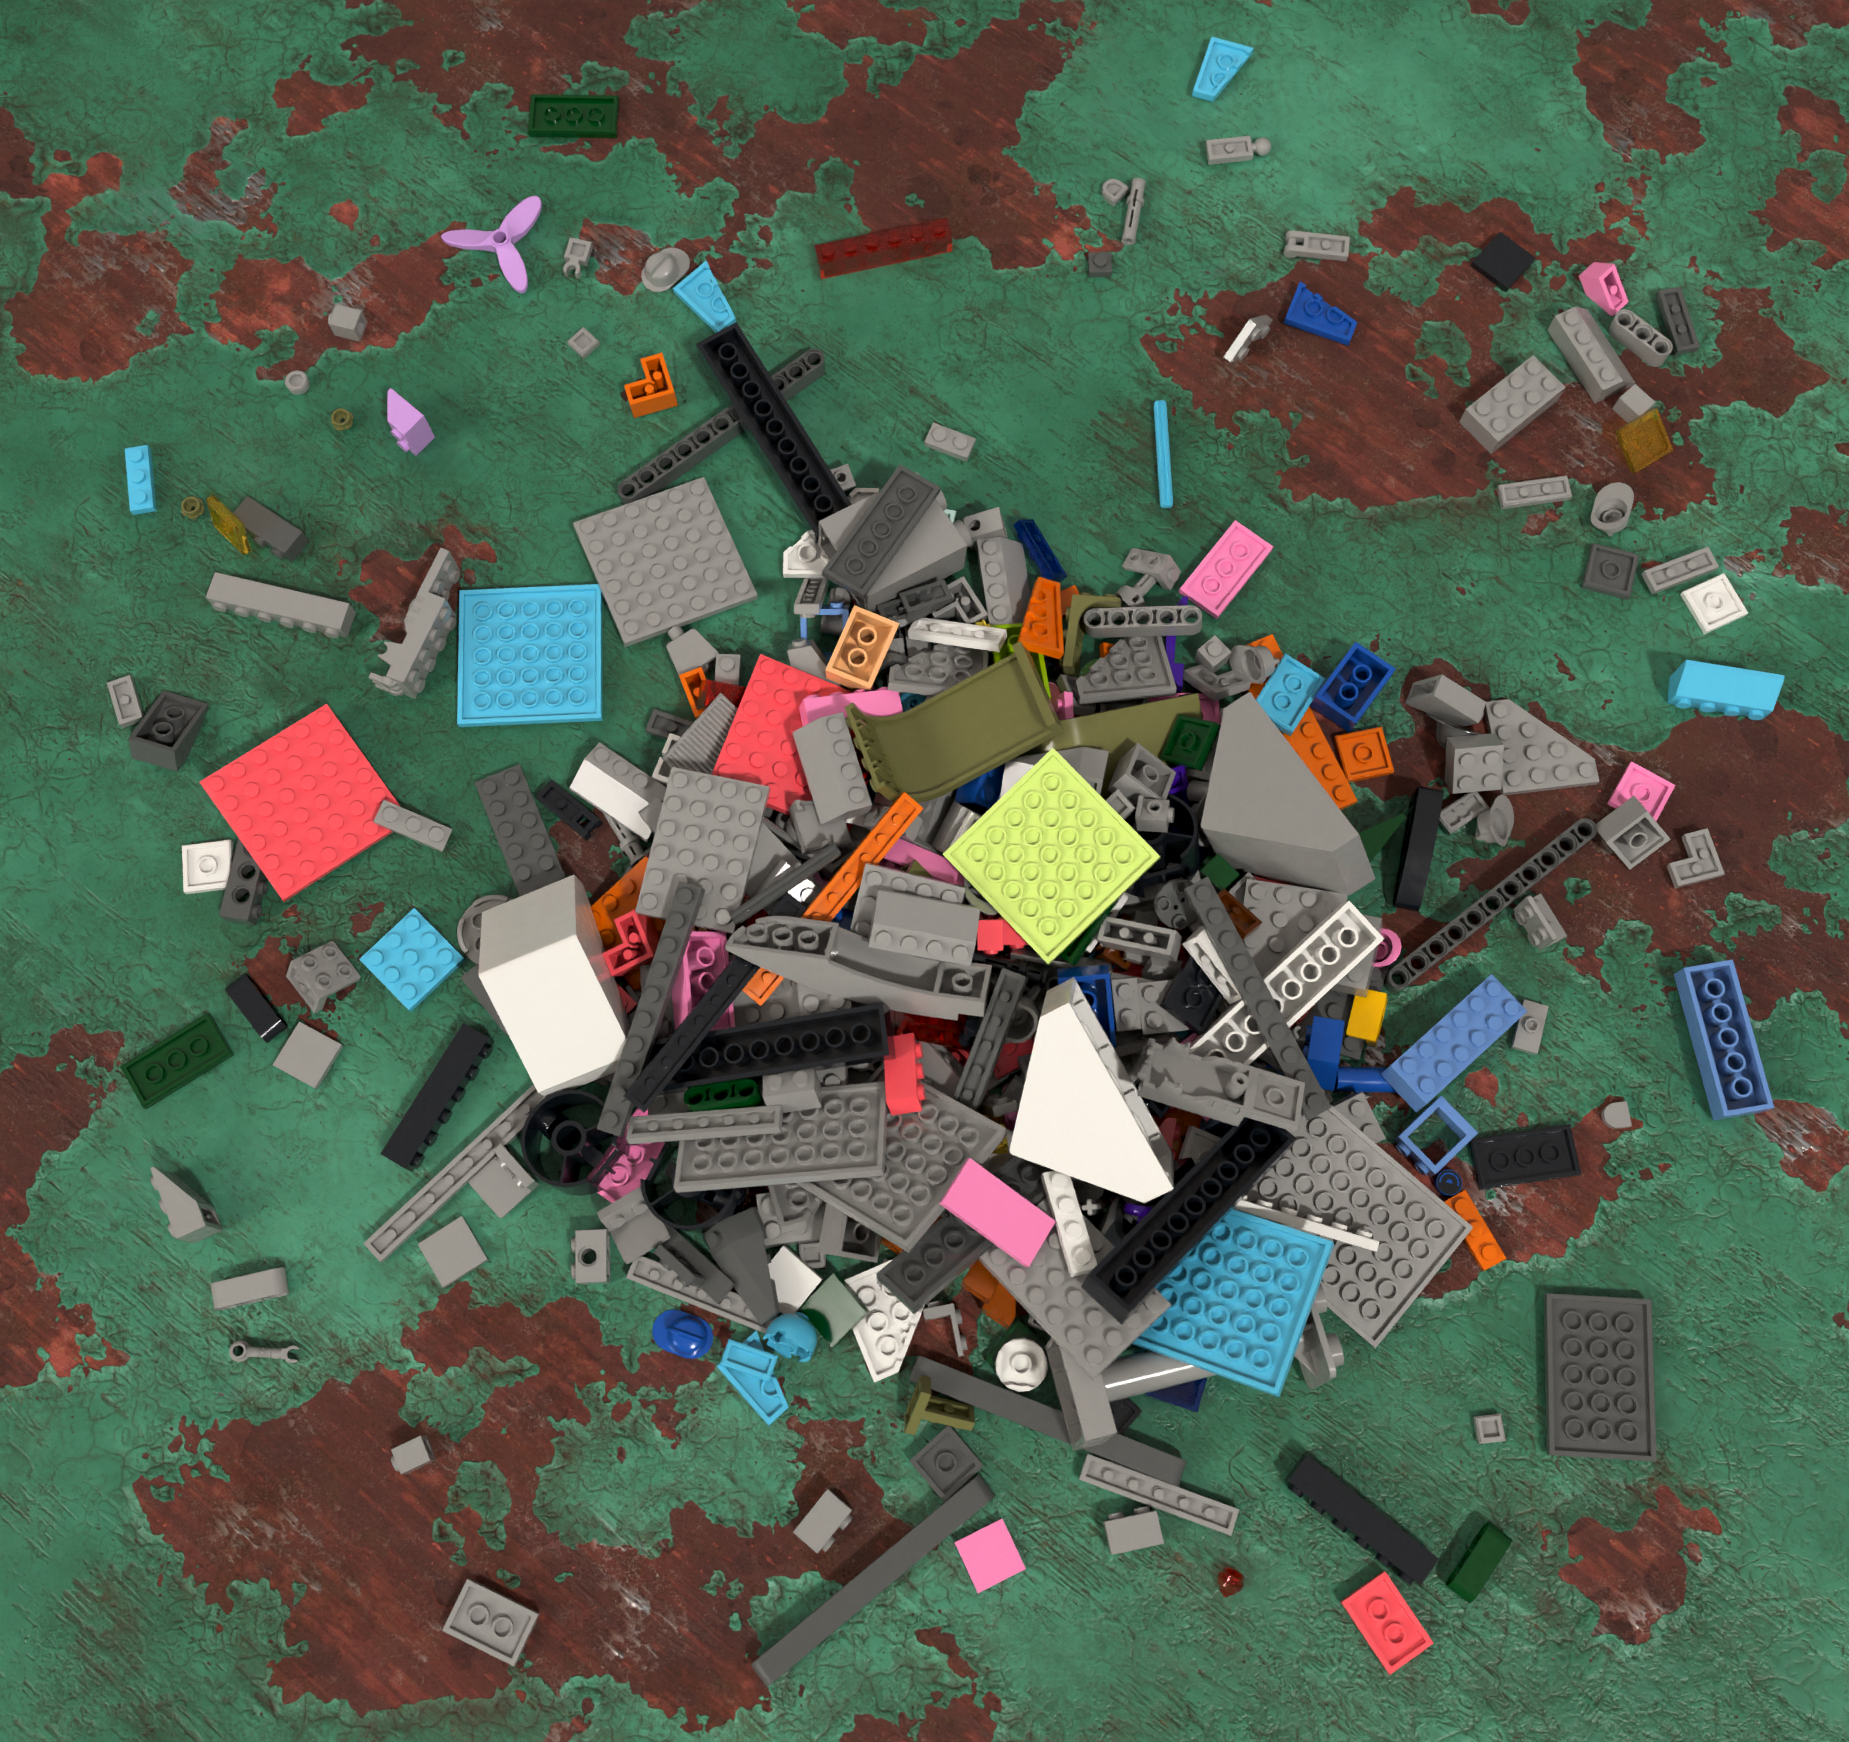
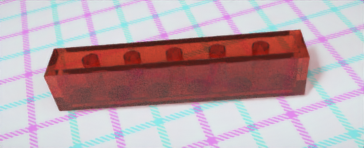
(883, 248)

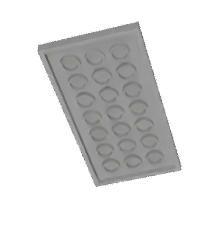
(814, 1145)

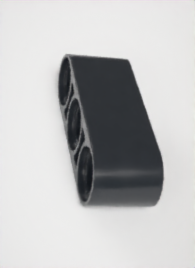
(256, 1007)

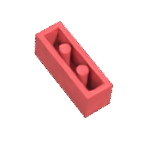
(903, 1076)

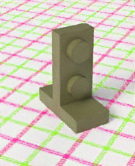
(936, 1409)

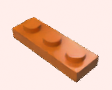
(1479, 1239)

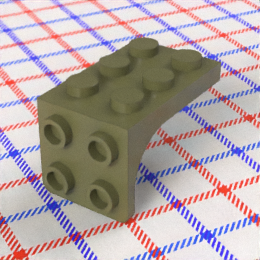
(1076, 629)

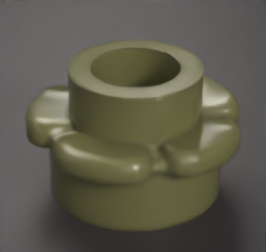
(340, 414)
(190, 502)

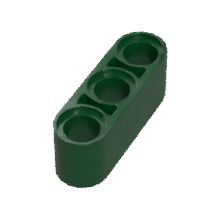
(723, 1095)
(1478, 1562)

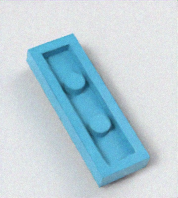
(140, 479)

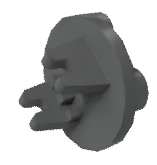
(1169, 896)

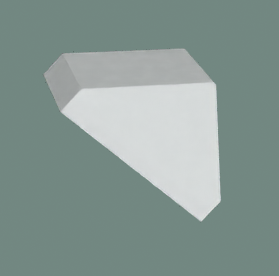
(553, 986)
(1083, 1107)

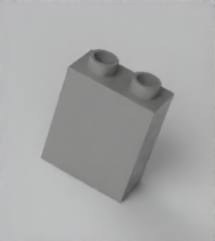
(927, 556)

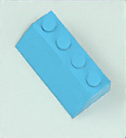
(1724, 689)

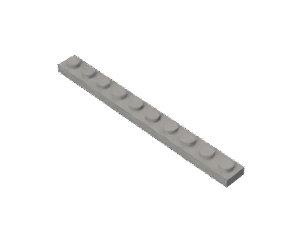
(452, 1177)

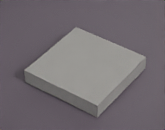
(308, 1055)
(453, 1252)

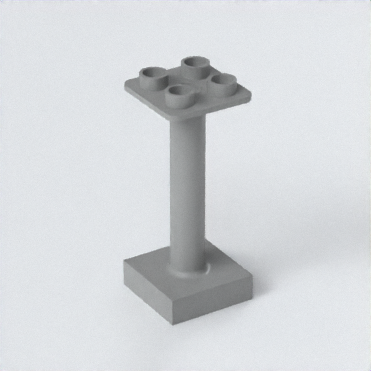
(1087, 1400)

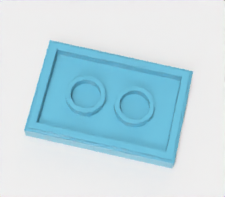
(1289, 693)

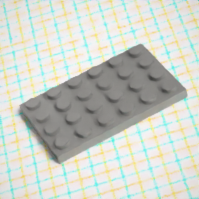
(705, 840)
(1066, 1309)

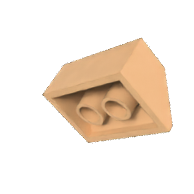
(861, 649)

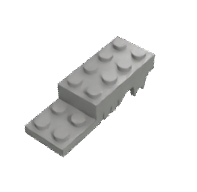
(426, 626)
(1217, 1086)

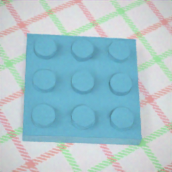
(412, 959)

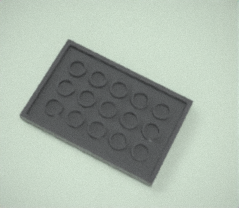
(1599, 1377)

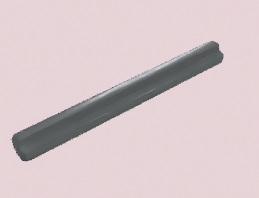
(785, 884)

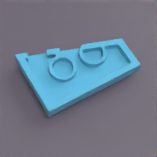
(1219, 66)
(705, 298)
(761, 1395)

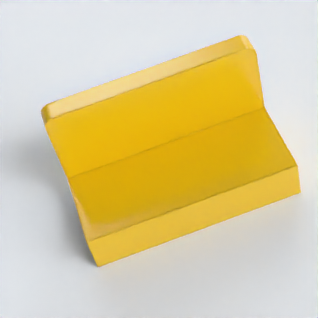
(1367, 1017)

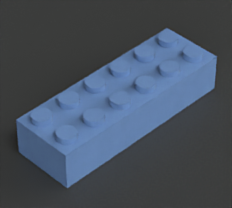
(1723, 1040)
(1453, 1043)

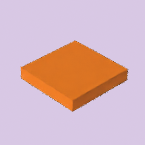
(1363, 754)

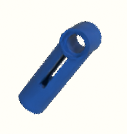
(1361, 1080)

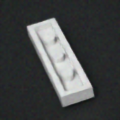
(958, 634)
(1069, 1223)

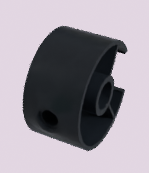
(1171, 848)
(562, 1132)
(726, 1200)

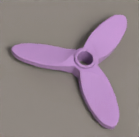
(512, 229)

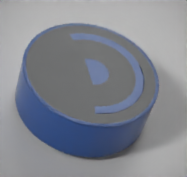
(1448, 1183)

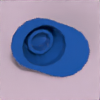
(682, 1334)

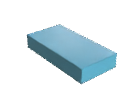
(749, 1360)

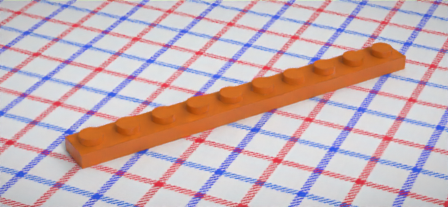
(846, 881)

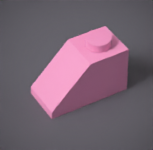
(1604, 287)

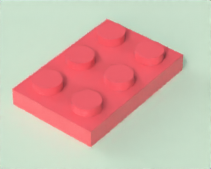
(1386, 1622)

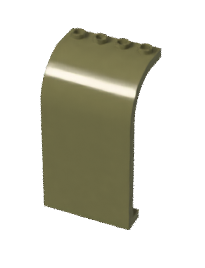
(1122, 729)
(957, 731)

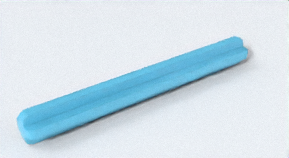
(1163, 454)

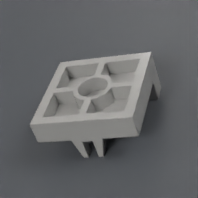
(810, 834)

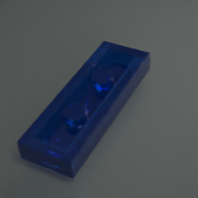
(1039, 550)

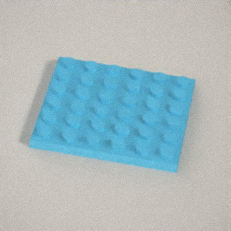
(530, 655)
(1241, 1301)

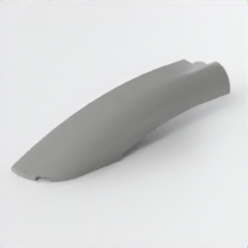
(844, 966)

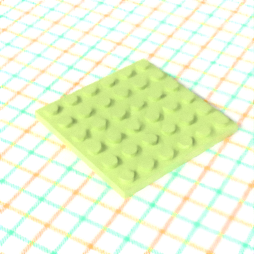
(1051, 856)

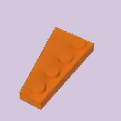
(1042, 622)

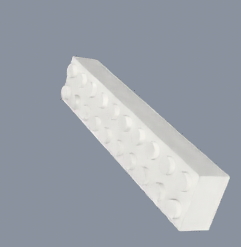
(1294, 983)

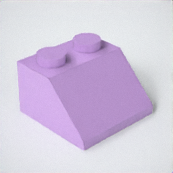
(407, 424)

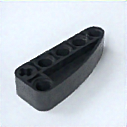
(1417, 847)

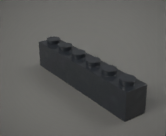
(437, 1098)
(1361, 1519)

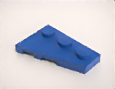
(1317, 317)

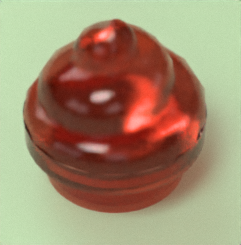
(1230, 1581)

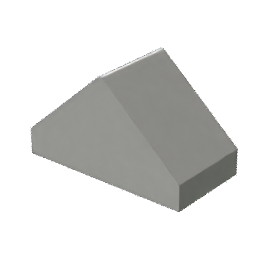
(1272, 812)

